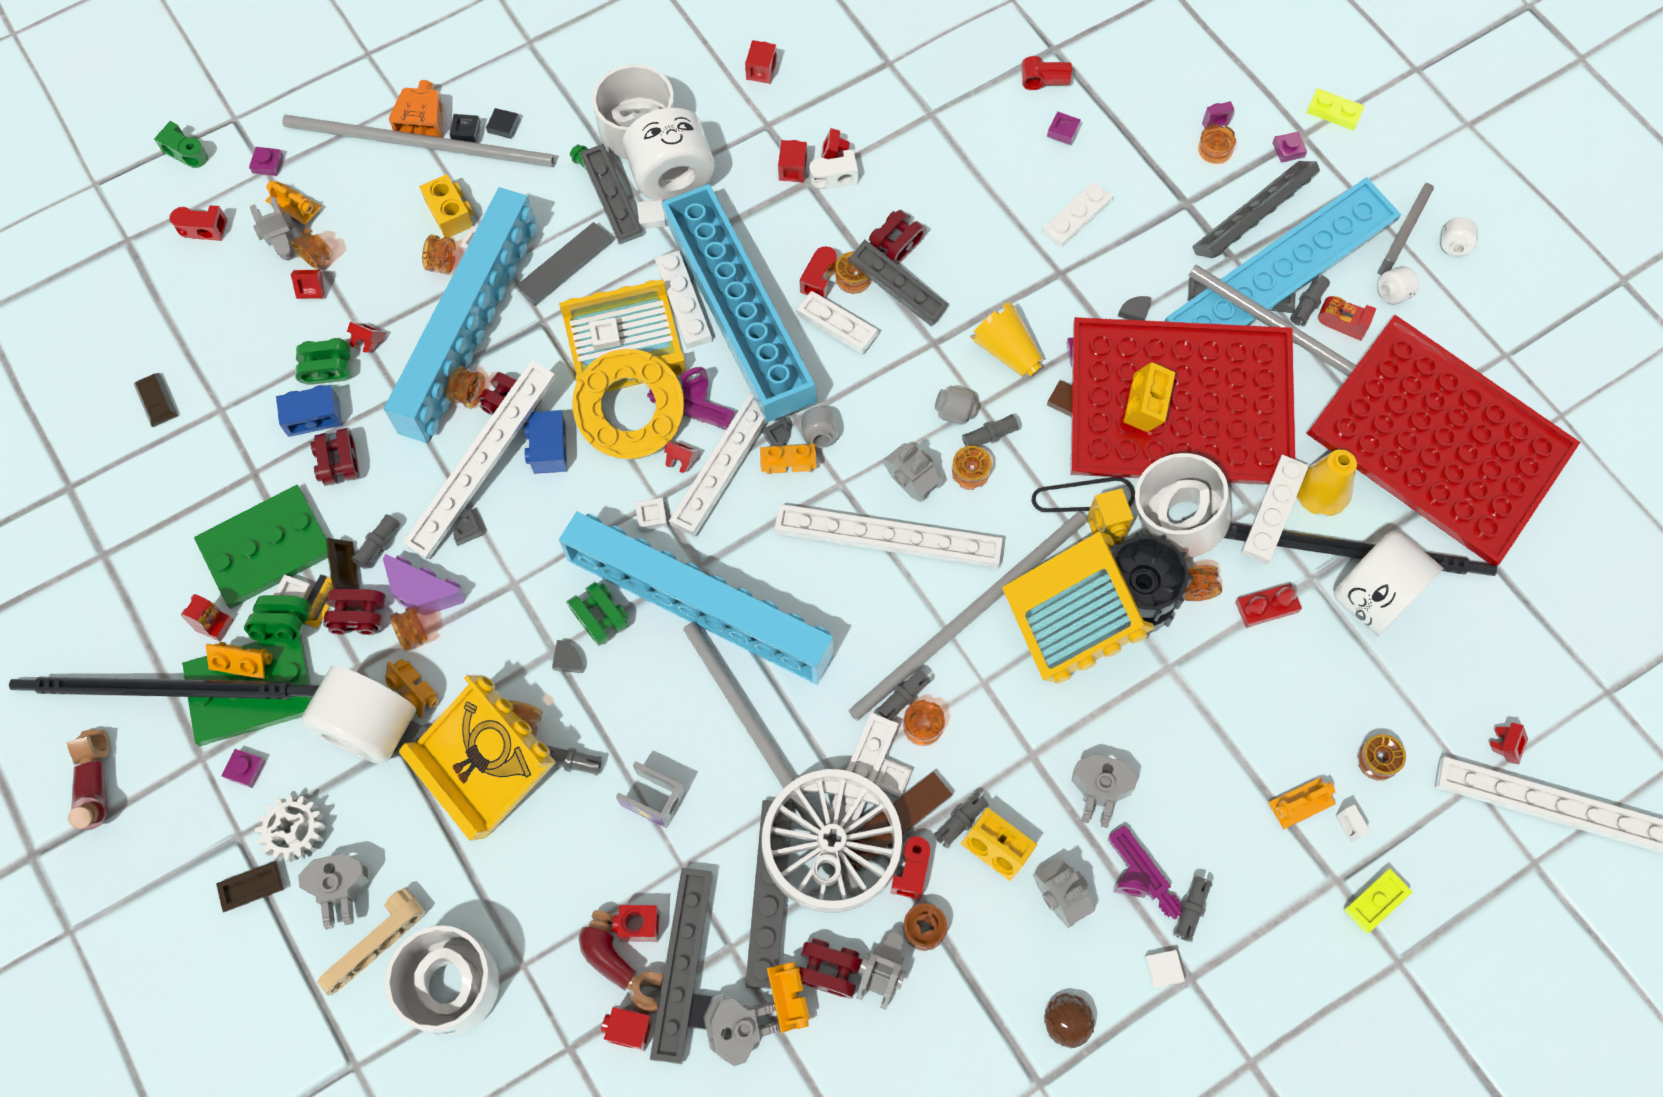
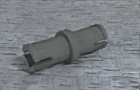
(1310, 300)
(991, 431)
(375, 541)
(904, 694)
(574, 760)
(961, 819)
(1192, 908)

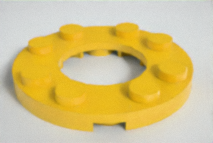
(631, 365)

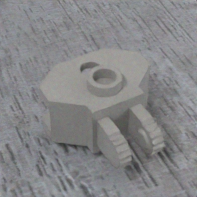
(275, 229)
(912, 470)
(1102, 787)
(334, 882)
(1064, 892)
(883, 969)
(739, 1027)

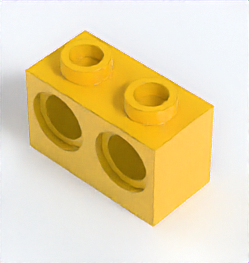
(446, 205)
(1149, 397)
(1110, 515)
(999, 844)

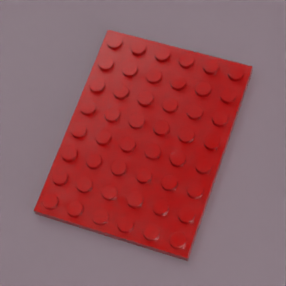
(1225, 401)
(1445, 440)

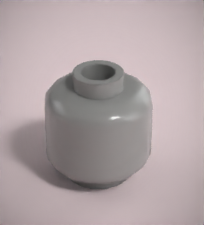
(955, 405)
(819, 426)

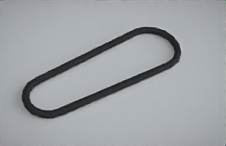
(1073, 509)

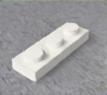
(1077, 215)
(836, 322)

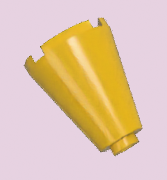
(1009, 341)
(1328, 484)

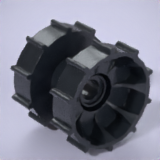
(1161, 569)

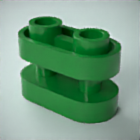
(323, 361)
(599, 597)
(277, 618)

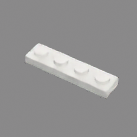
(683, 300)
(1274, 509)
(866, 761)

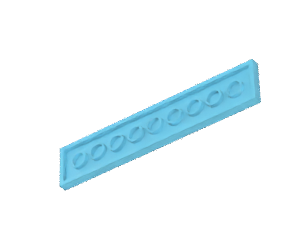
(1296, 256)

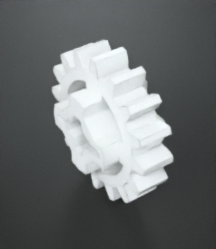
(277, 825)

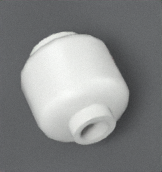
(1459, 236)
(1398, 285)

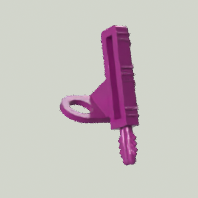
(695, 400)
(1142, 876)

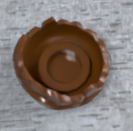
(1069, 1020)

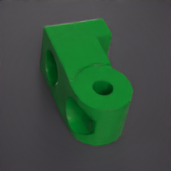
(184, 149)

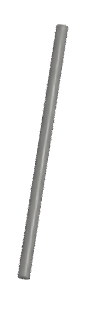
(418, 140)
(1271, 319)
(966, 617)
(757, 734)

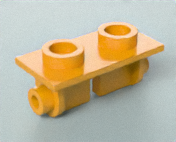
(291, 201)
(798, 457)
(236, 660)
(402, 678)
(1303, 802)
(790, 1009)

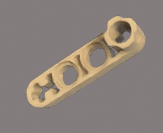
(404, 913)

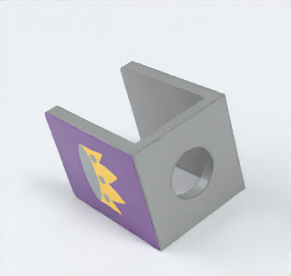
(661, 780)

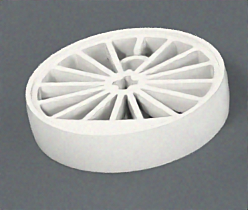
(841, 784)

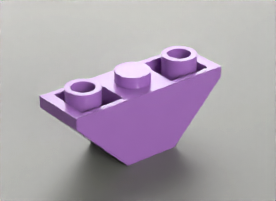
(420, 587)

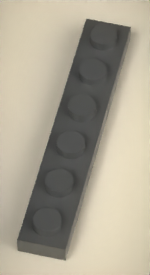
(1260, 205)
(767, 906)
(681, 966)

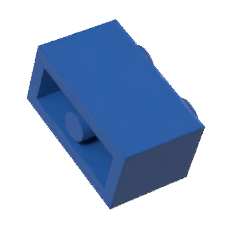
(309, 410)
(546, 442)

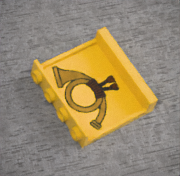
(478, 758)

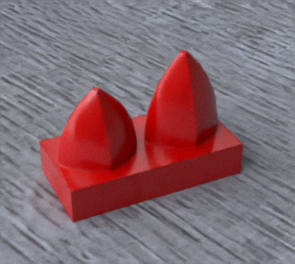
(1268, 605)

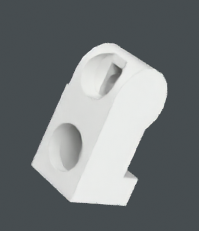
(834, 172)

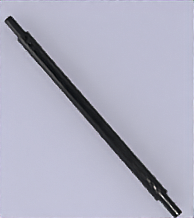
(1356, 549)
(163, 687)

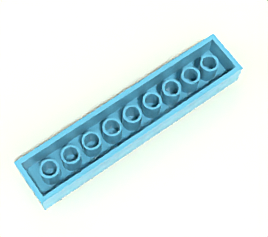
(739, 303)
(462, 315)
(698, 597)

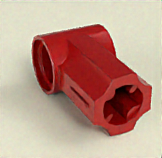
(1039, 73)

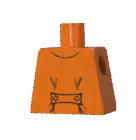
(418, 111)

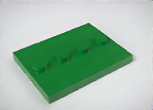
(263, 546)
(228, 717)

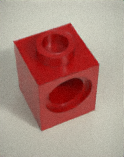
(761, 61)
(792, 161)
(647, 933)
(626, 1028)

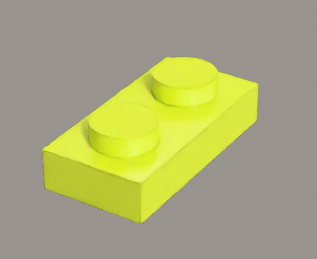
(1335, 109)
(1378, 901)

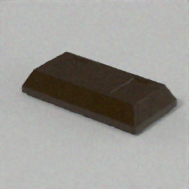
(155, 399)
(341, 566)
(249, 886)

